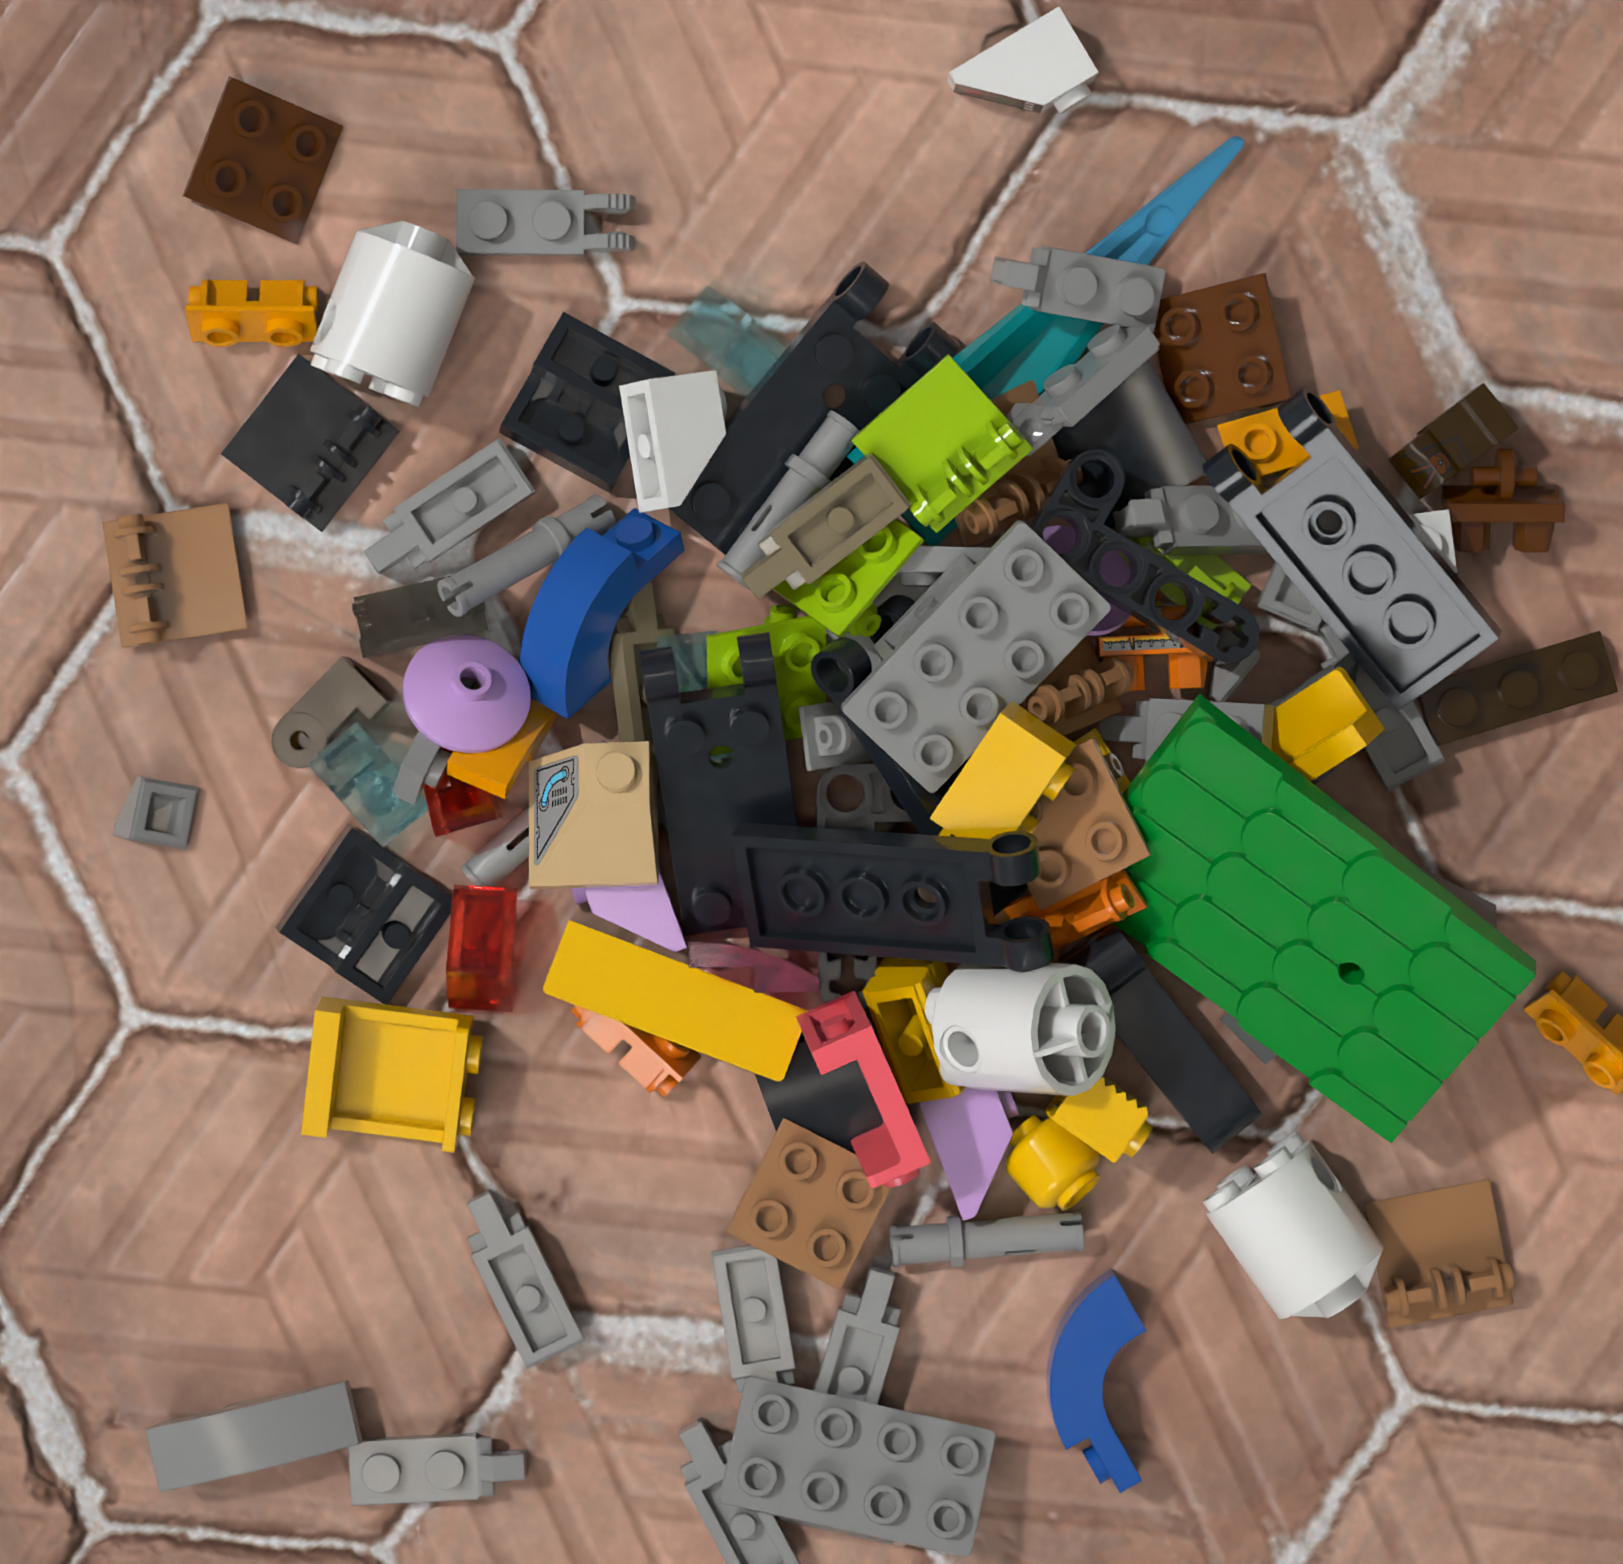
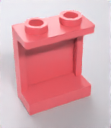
(841, 1034)

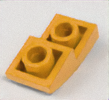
(499, 768)

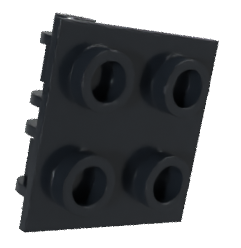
(310, 443)

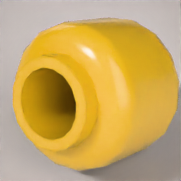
(1051, 1164)

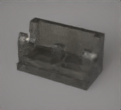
(412, 618)

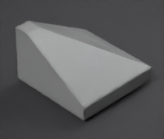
(1226, 677)
(158, 813)

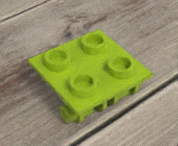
(943, 443)
(846, 592)
(793, 646)

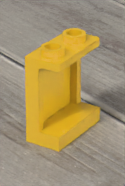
(390, 1072)

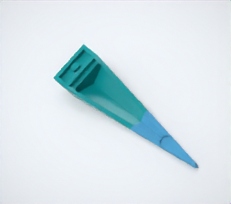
(1038, 343)

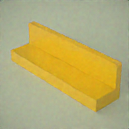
(1323, 725)
(674, 1001)

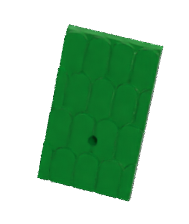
(1311, 924)

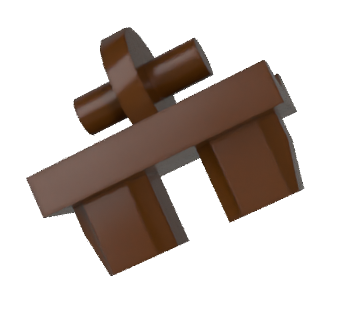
(1503, 495)

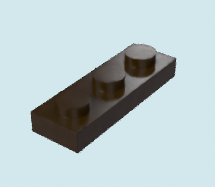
(1518, 688)

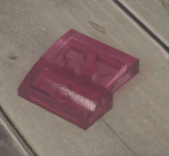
(771, 969)

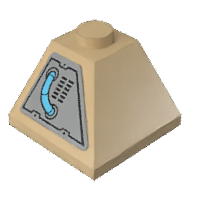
(594, 817)

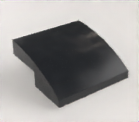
(574, 403)
(1142, 432)
(366, 914)
(827, 1104)

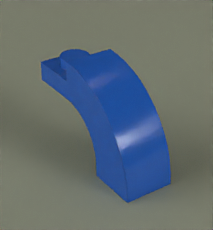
(580, 605)
(1077, 1362)

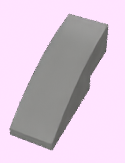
(253, 1435)

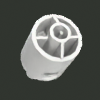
(393, 310)
(1022, 1028)
(1296, 1231)

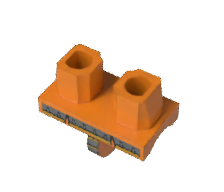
(1185, 668)

